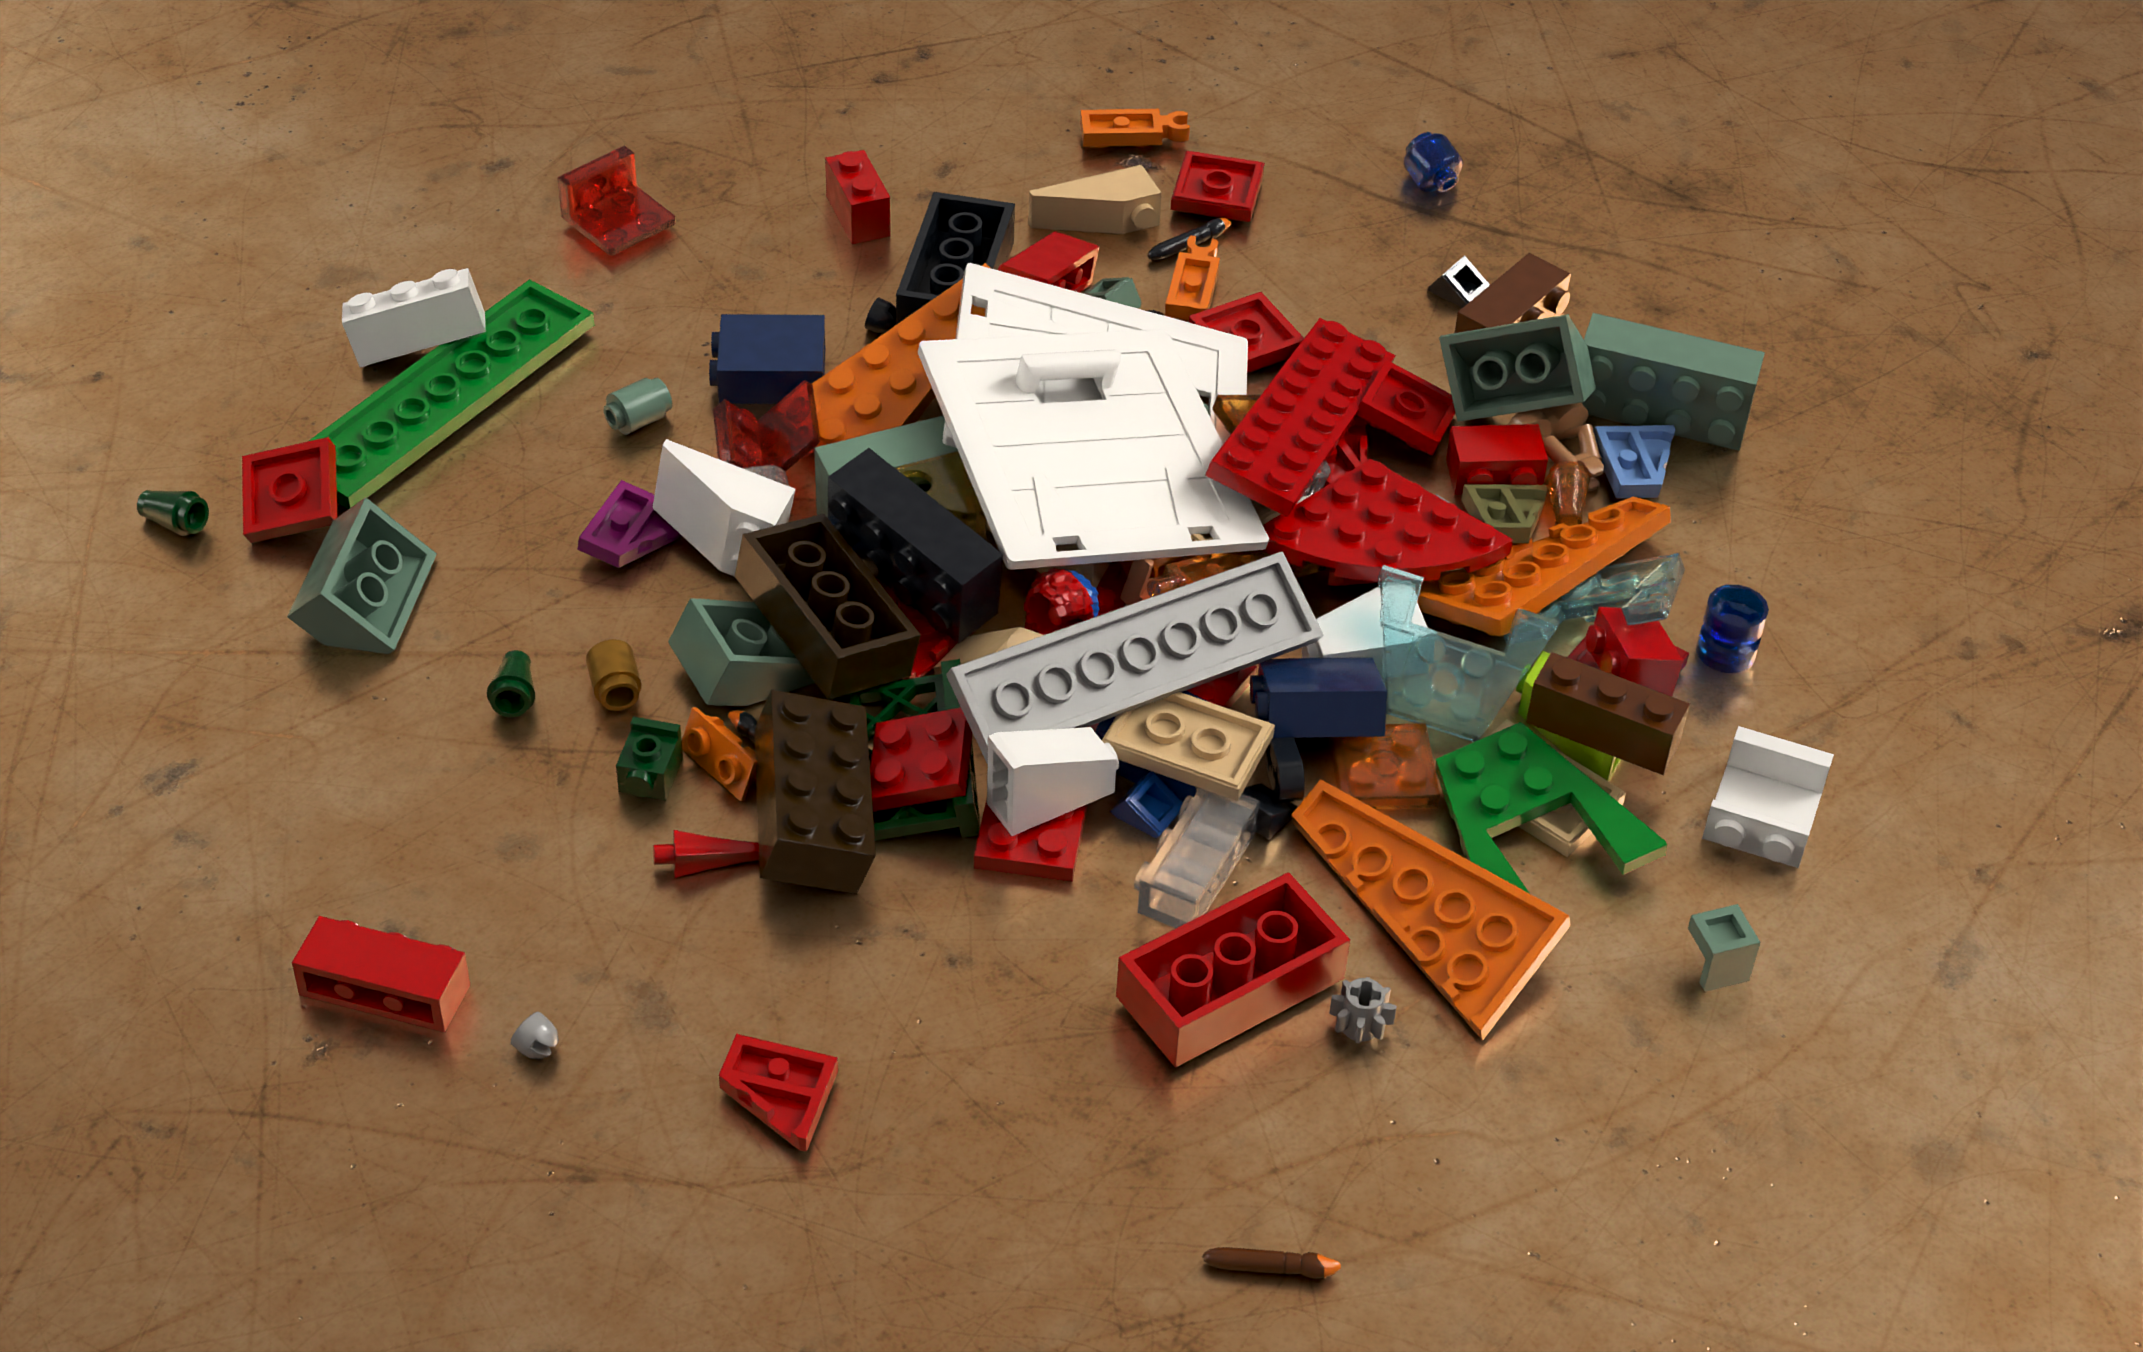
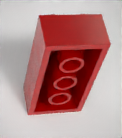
(1232, 968)

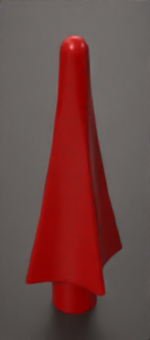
(699, 853)

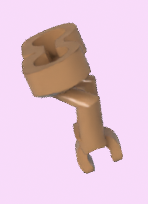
(1561, 424)

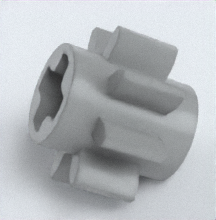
(1362, 1009)

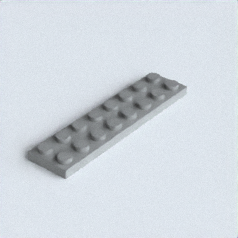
(1138, 653)

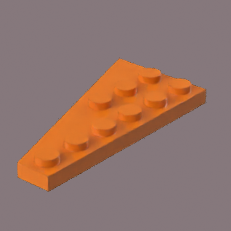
(886, 380)
(1541, 569)
(1451, 917)

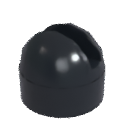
(881, 316)

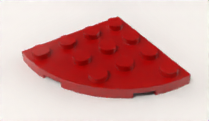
(1381, 520)

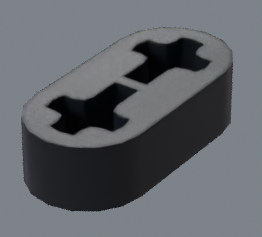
(1285, 769)

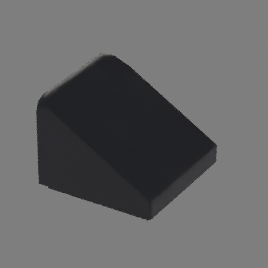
(1459, 283)
(1271, 814)

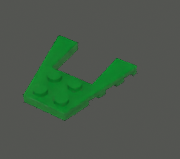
(1520, 778)

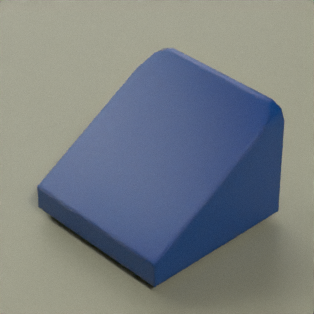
(1148, 805)

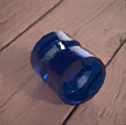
(1732, 628)

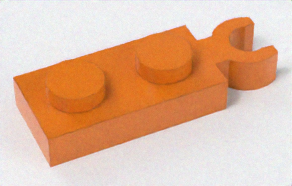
(1132, 127)
(1193, 280)

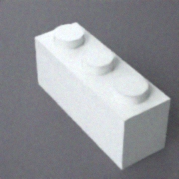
(413, 316)

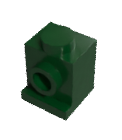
(650, 758)

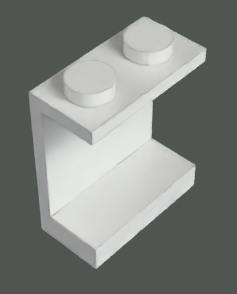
(1768, 797)

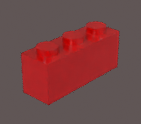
(1057, 262)
(381, 973)

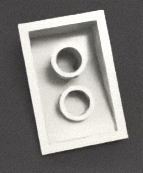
(716, 502)

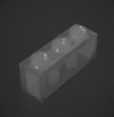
(1196, 857)

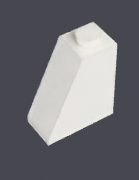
(1354, 631)
(1046, 774)

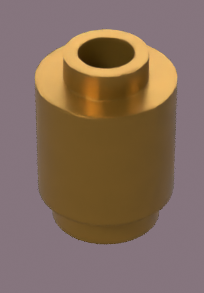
(614, 674)

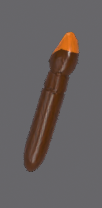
(1269, 1261)

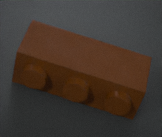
(1522, 294)
(1607, 713)

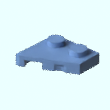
(1635, 457)

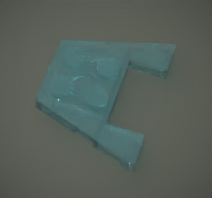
(1639, 587)
(1445, 678)

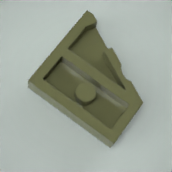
(1507, 508)

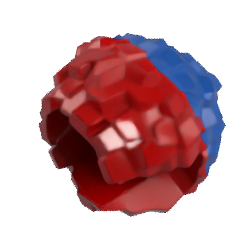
(1060, 600)

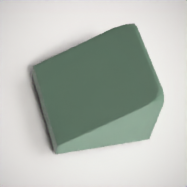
(1116, 290)

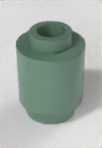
(637, 405)

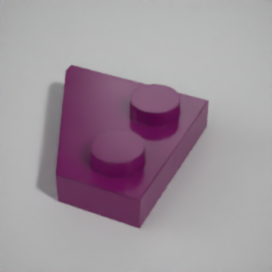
(626, 527)

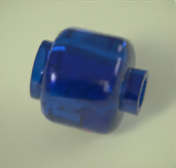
(1433, 162)

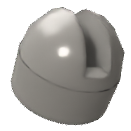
(535, 1036)

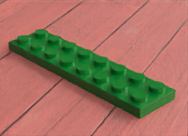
(450, 388)

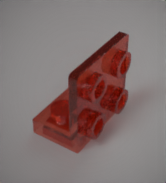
(608, 205)
(775, 439)

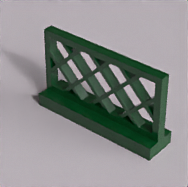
(961, 810)

